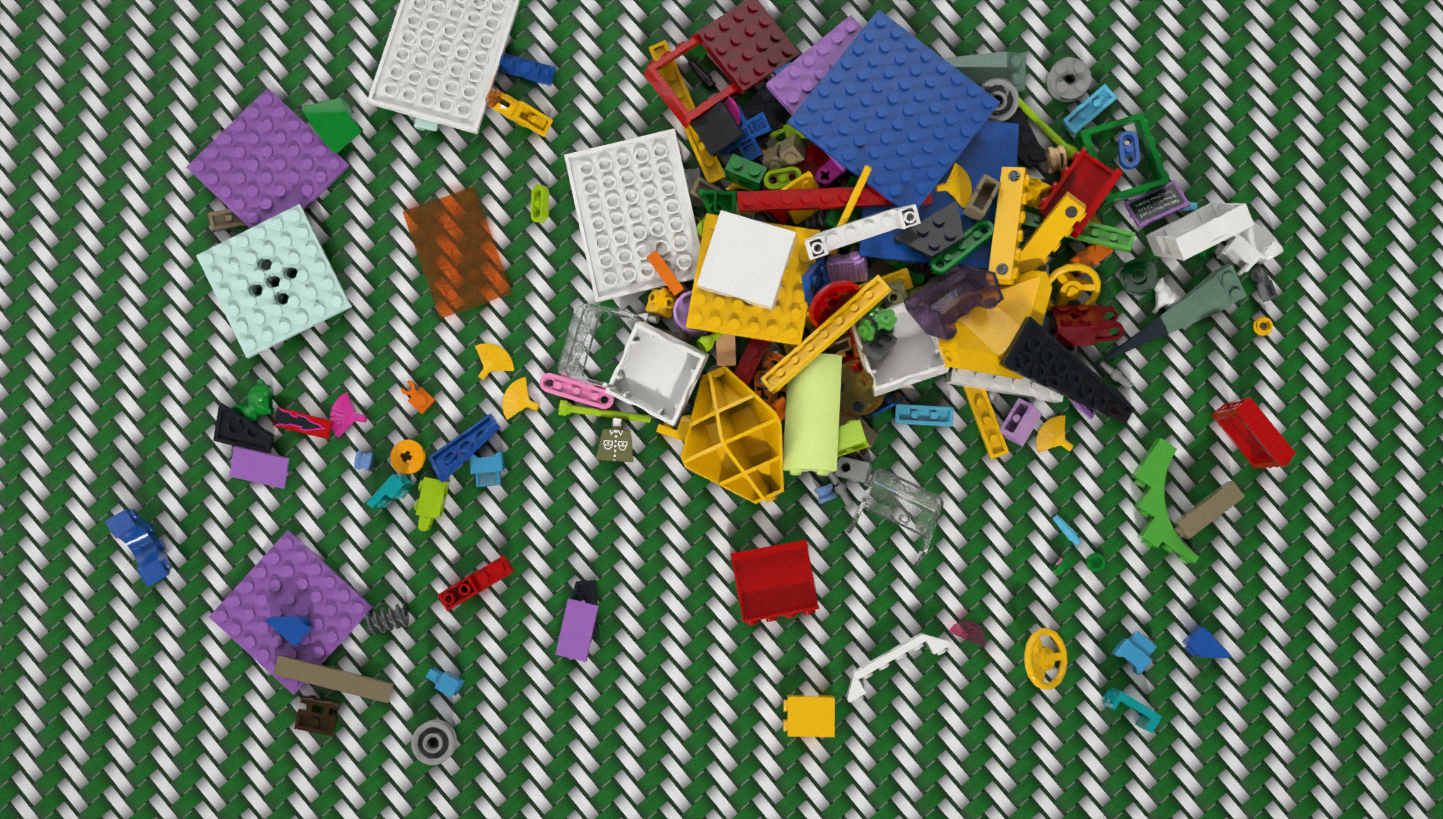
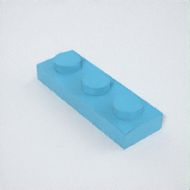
(1089, 109)
(923, 415)

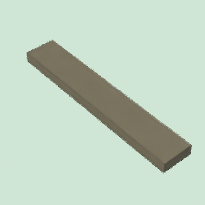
(333, 678)

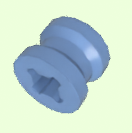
(364, 460)
(825, 493)

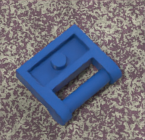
(814, 277)

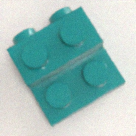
(395, 488)

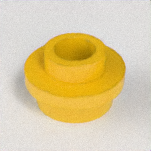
(1268, 326)

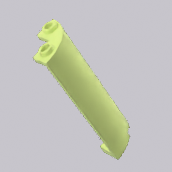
(813, 417)

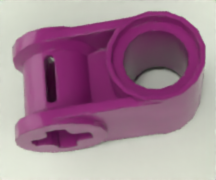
(830, 170)

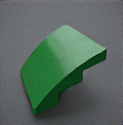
(333, 122)
(719, 200)

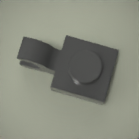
(1266, 289)

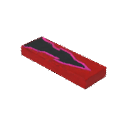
(303, 423)

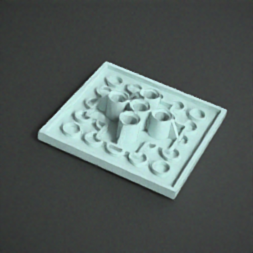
(238, 269)

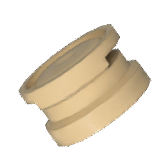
(1056, 158)

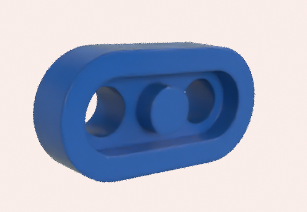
(1128, 151)

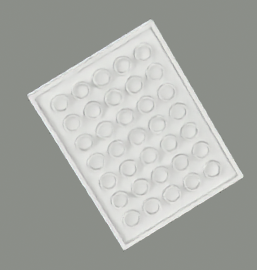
(443, 59)
(629, 204)

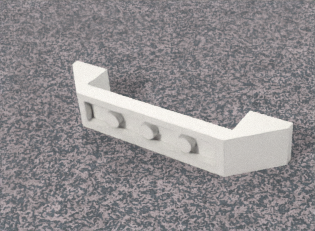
(861, 229)
(856, 691)

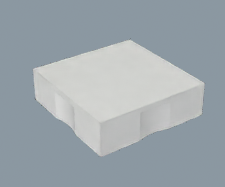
(1200, 230)
(747, 260)
(908, 361)
(657, 372)

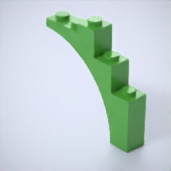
(1158, 529)

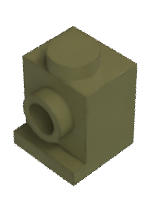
(897, 288)

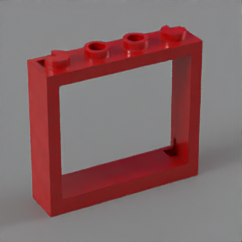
(670, 97)
(1264, 431)

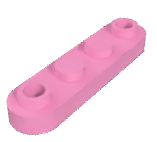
(576, 391)

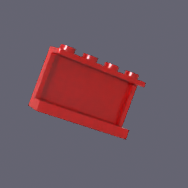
(1087, 181)

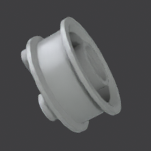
(1072, 68)
(1010, 95)
(425, 751)

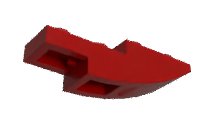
(476, 583)

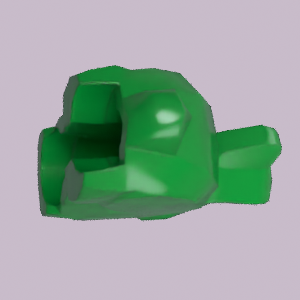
(259, 402)

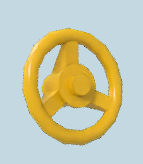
(1072, 287)
(1041, 659)

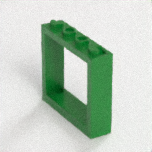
(1148, 142)

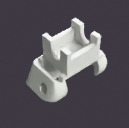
(1250, 247)

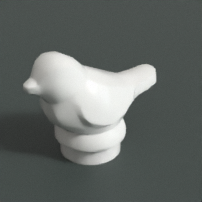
(1164, 296)

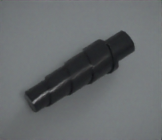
(702, 74)

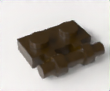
(315, 721)

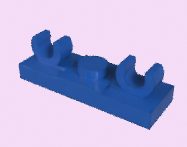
(527, 69)

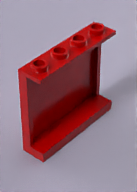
(774, 582)

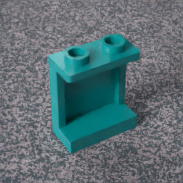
(1148, 718)

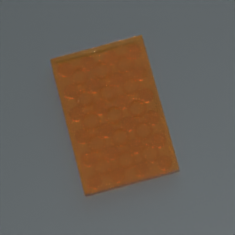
(457, 252)

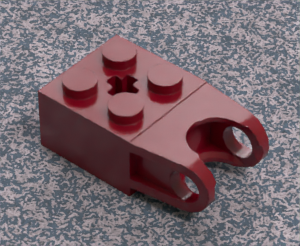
(1083, 324)

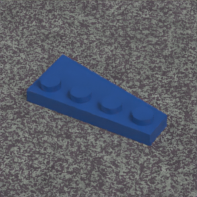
(457, 451)

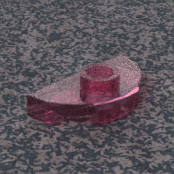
(969, 631)

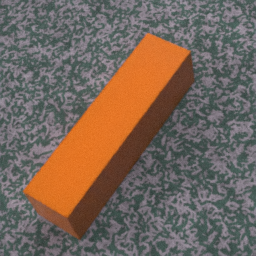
(665, 273)

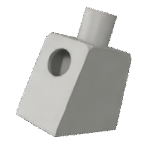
(858, 471)

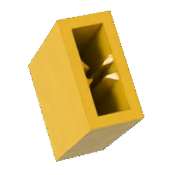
(809, 716)

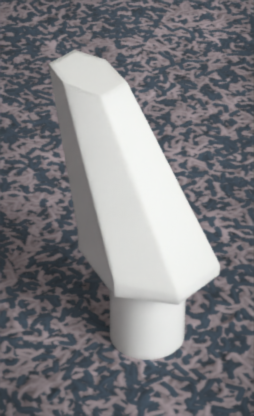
(648, 317)

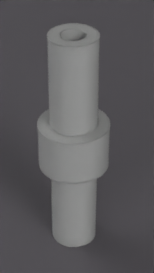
(1115, 375)
(839, 488)

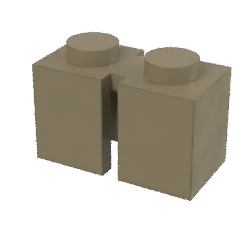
(791, 152)
(981, 197)

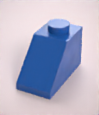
(292, 628)
(1203, 644)

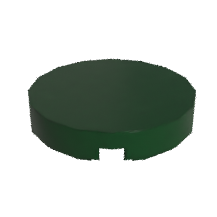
(1139, 276)

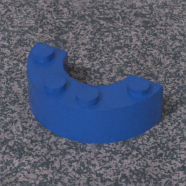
(143, 543)

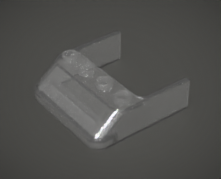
(579, 342)
(902, 504)

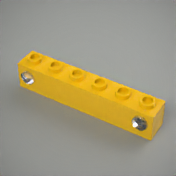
(1008, 224)
(1050, 232)

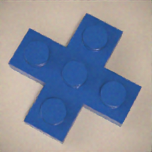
(748, 143)

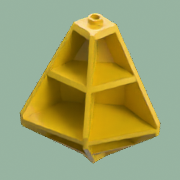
(987, 333)
(735, 438)

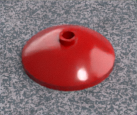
(830, 300)

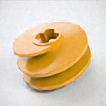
(409, 466)

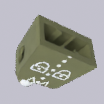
(615, 443)

